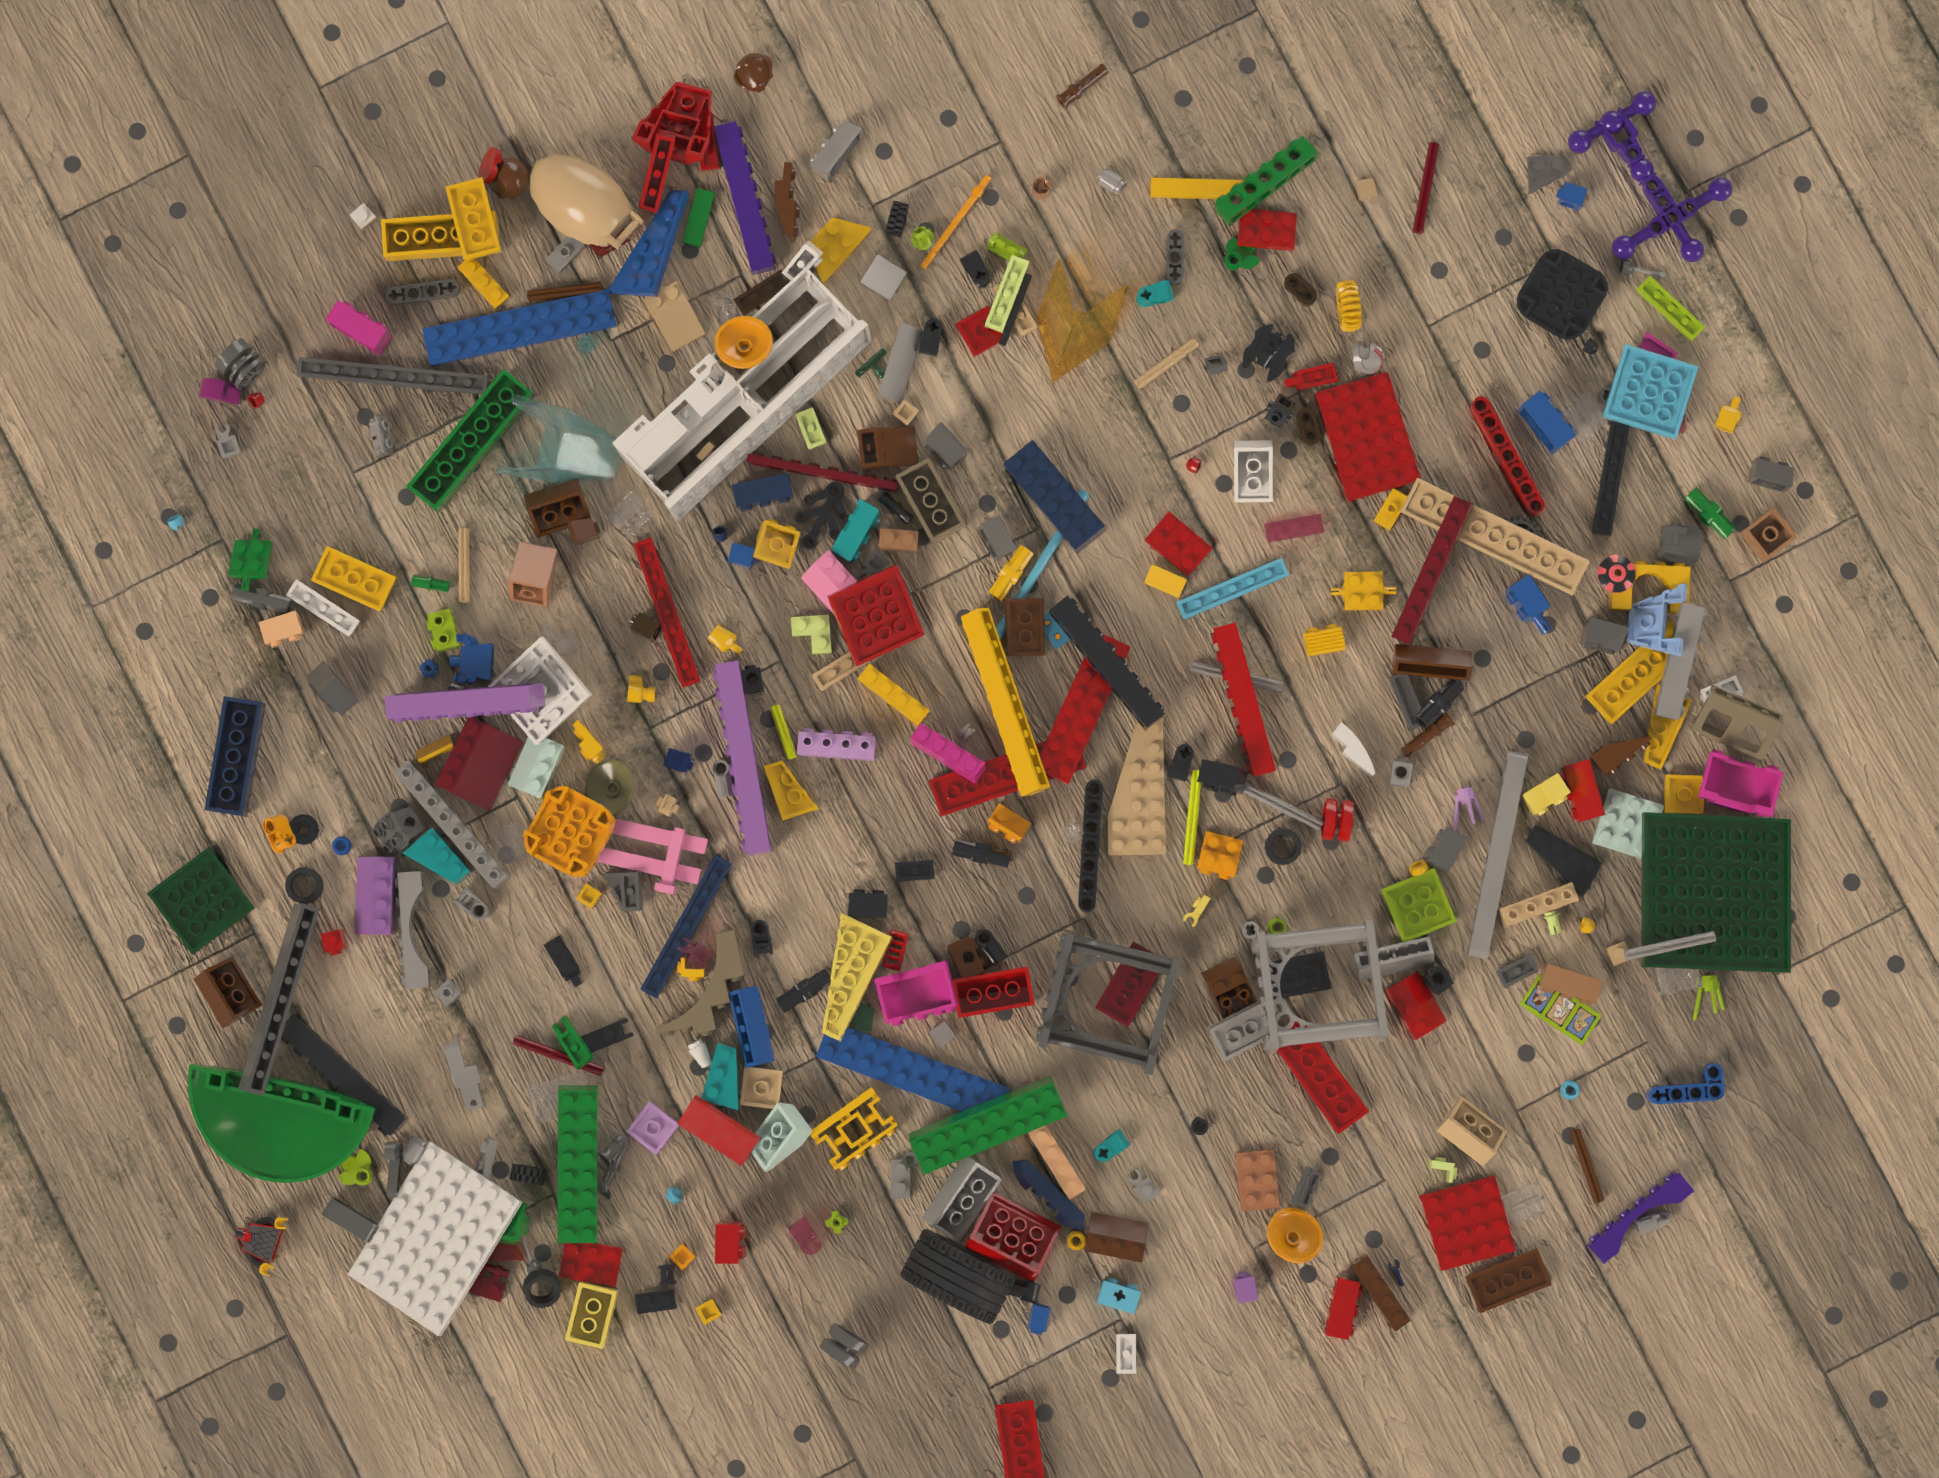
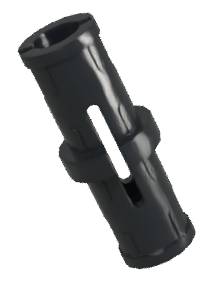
(895, 508)

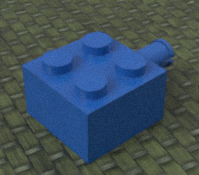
(1529, 603)

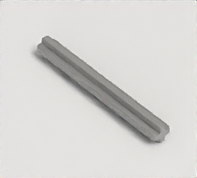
(1258, 681)
(1283, 806)
(1669, 945)

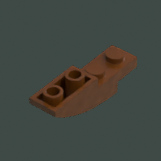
(787, 208)

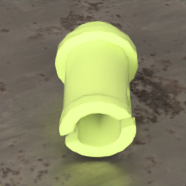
(1552, 920)

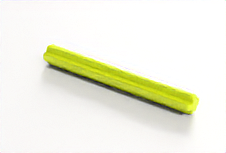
(1192, 819)

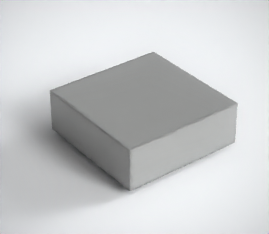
(942, 1034)

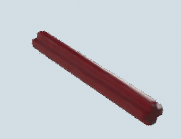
(1425, 188)
(554, 1054)

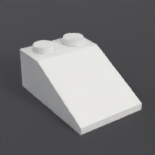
(1253, 471)

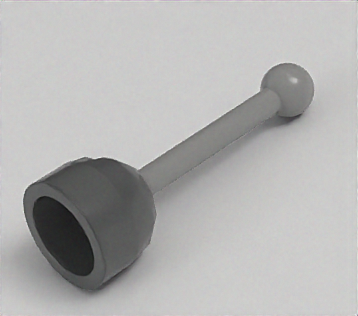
(1627, 268)
(532, 1264)

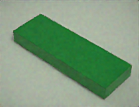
(698, 217)

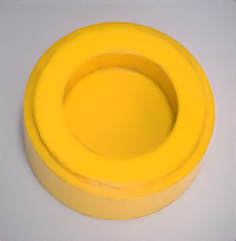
(1418, 868)

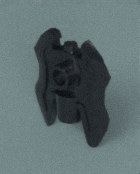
(1269, 348)

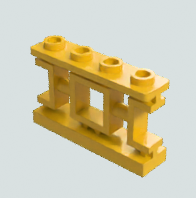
(845, 1117)

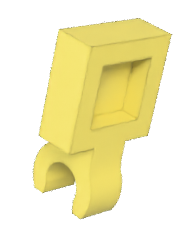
(1199, 904)

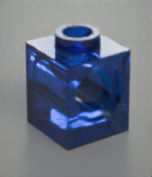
(678, 761)

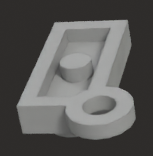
(901, 1176)

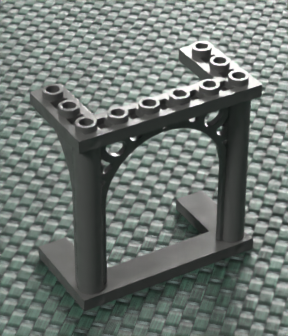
(1053, 1034)

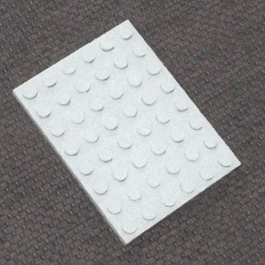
(435, 1238)

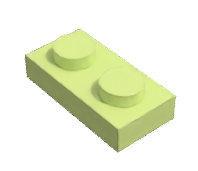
(810, 428)

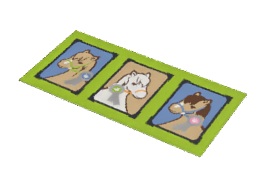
(1565, 1015)

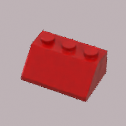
(1584, 791)
(1415, 1005)

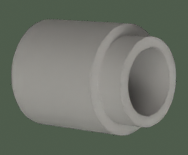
(1111, 181)
(414, 1150)

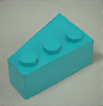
(856, 532)
(438, 856)
(722, 1079)

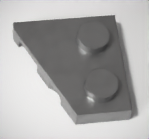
(1544, 171)

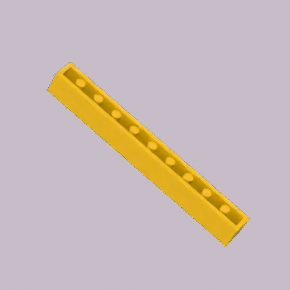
(1005, 702)

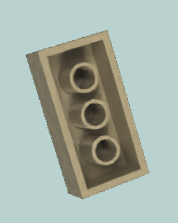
(930, 501)

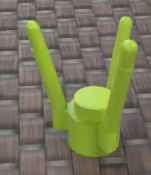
(1711, 985)

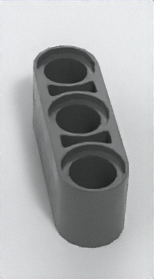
(350, 1219)

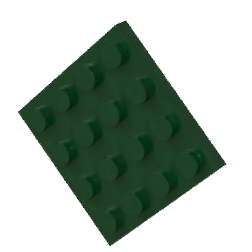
(201, 900)

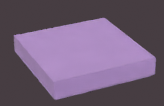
(652, 1128)

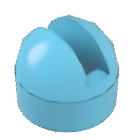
(175, 521)

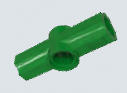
(1710, 513)

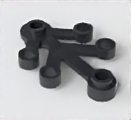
(823, 512)

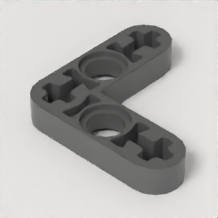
(393, 1153)

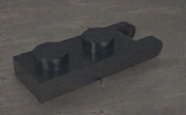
(606, 1036)

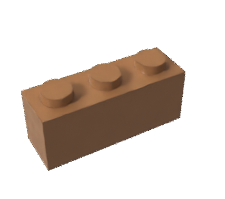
(1570, 984)

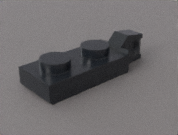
(563, 960)

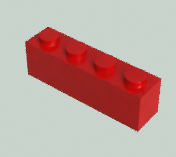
(656, 172)

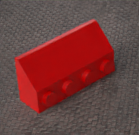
(993, 992)

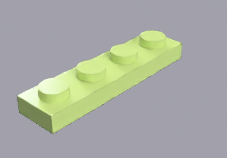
(1007, 293)

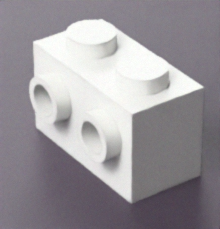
(807, 257)

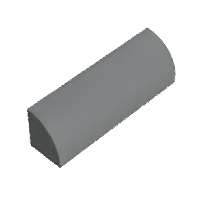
(900, 363)
(1397, 958)

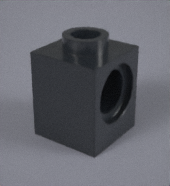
(752, 688)
(1443, 985)

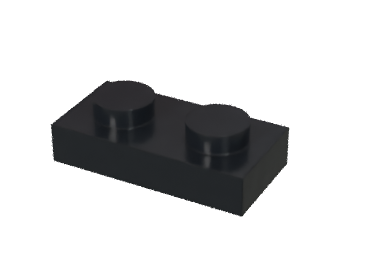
(914, 870)
(655, 1301)

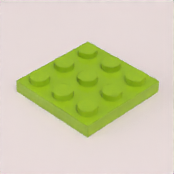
(1418, 905)

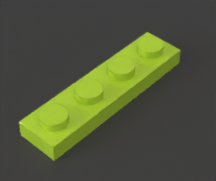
(1670, 308)

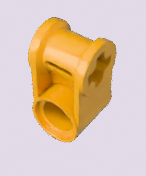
(278, 831)

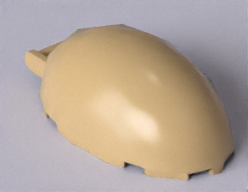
(582, 200)

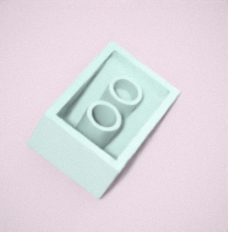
(780, 1135)

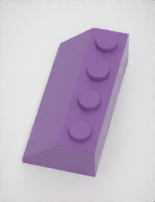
(375, 895)

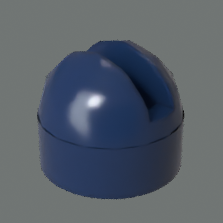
(720, 533)

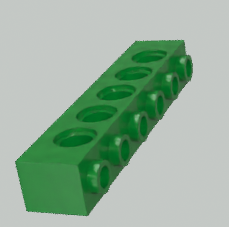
(1232, 212)

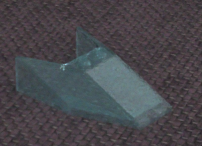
(569, 447)

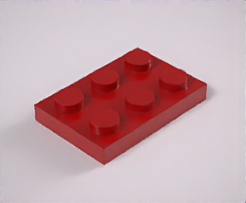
(1267, 230)
(1178, 544)
(591, 1263)

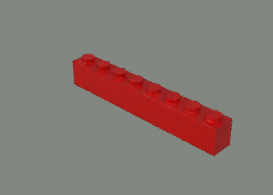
(1244, 699)

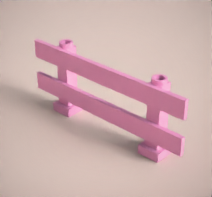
(667, 869)

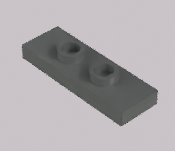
(1406, 698)

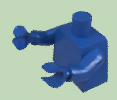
(474, 662)

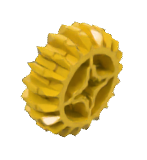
(1348, 305)

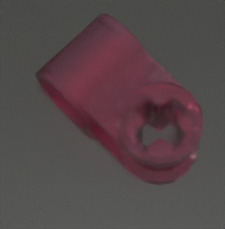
(802, 1233)

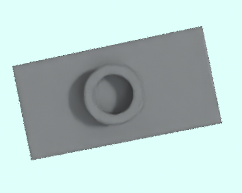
(564, 253)

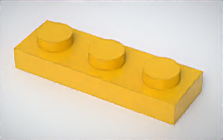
(483, 283)

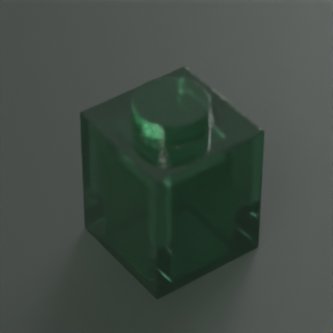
(863, 1017)

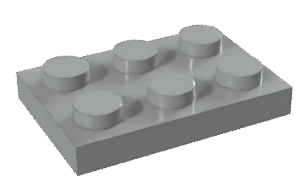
(1239, 1031)

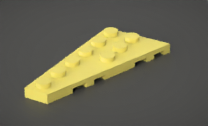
(854, 965)

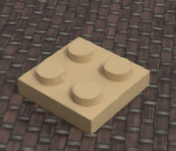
(761, 1087)

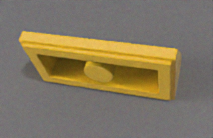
(1165, 581)
(435, 749)

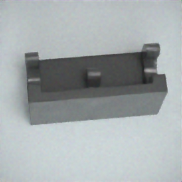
(996, 538)

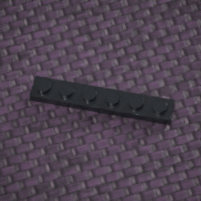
(1610, 478)

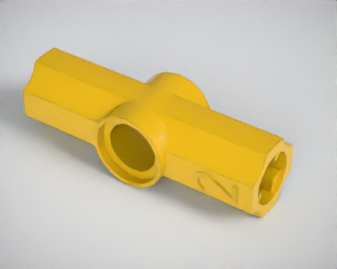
(1011, 573)

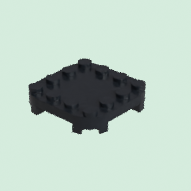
(1562, 294)

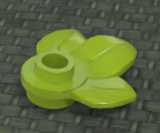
(354, 1166)

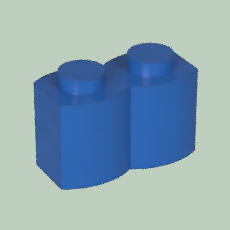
(1039, 1318)

